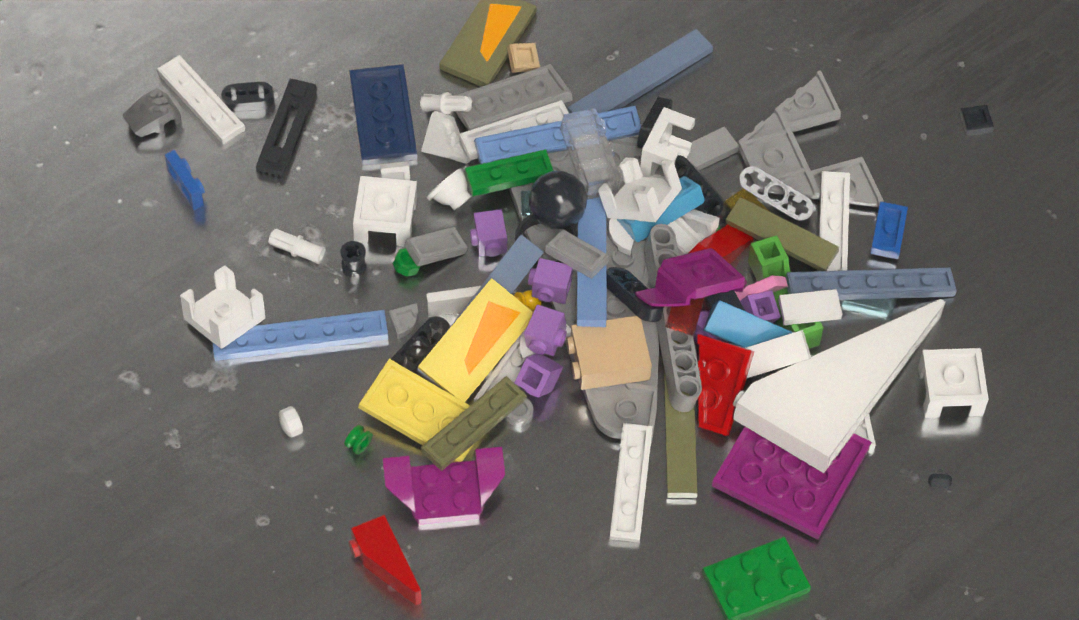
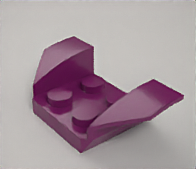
(693, 277)
(448, 494)

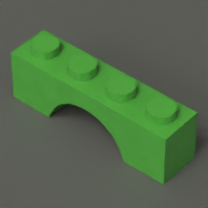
(768, 259)

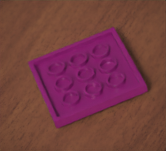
(786, 485)

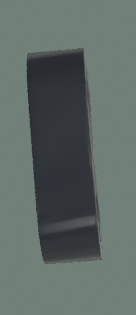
(248, 96)

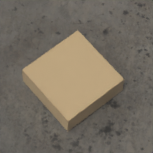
(523, 57)

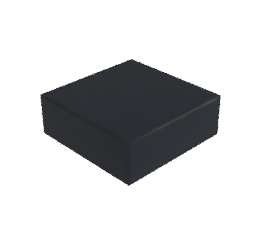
(976, 120)

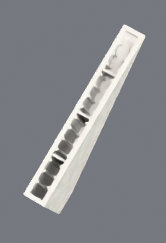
(823, 400)

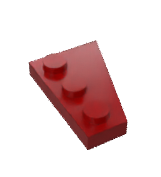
(722, 377)

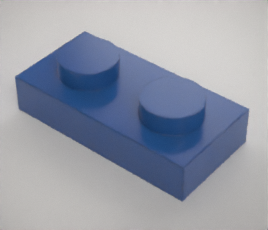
(180, 172)
(889, 230)

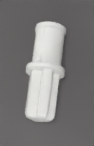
(445, 103)
(297, 246)

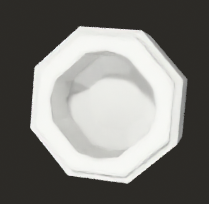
(290, 421)

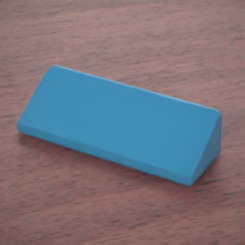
(686, 200)
(740, 326)

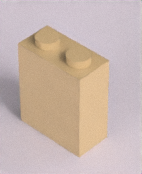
(609, 353)

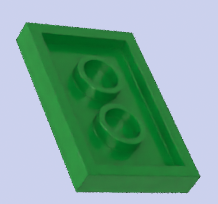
(756, 580)

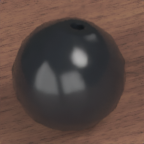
(558, 199)

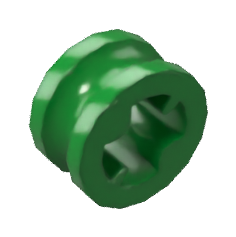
(358, 439)

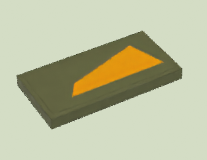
(483, 40)

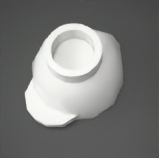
(452, 190)

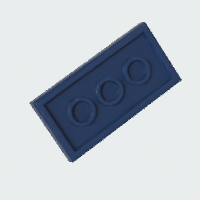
(383, 115)

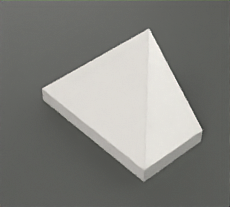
(443, 138)

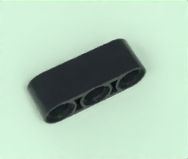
(711, 196)

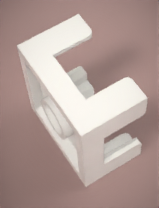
(662, 144)
(641, 196)
(385, 207)
(224, 311)
(953, 379)

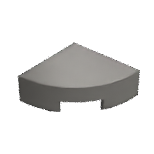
(404, 319)

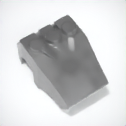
(151, 113)

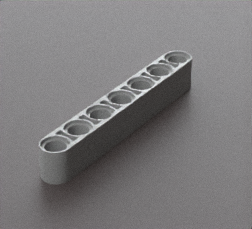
(673, 353)

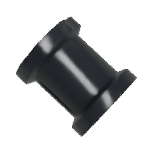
(353, 258)

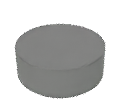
(521, 415)

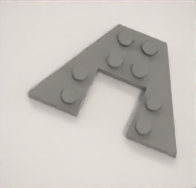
(777, 152)

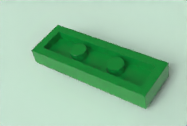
(507, 172)

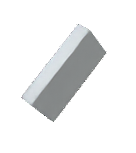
(712, 148)
(435, 246)
(577, 253)

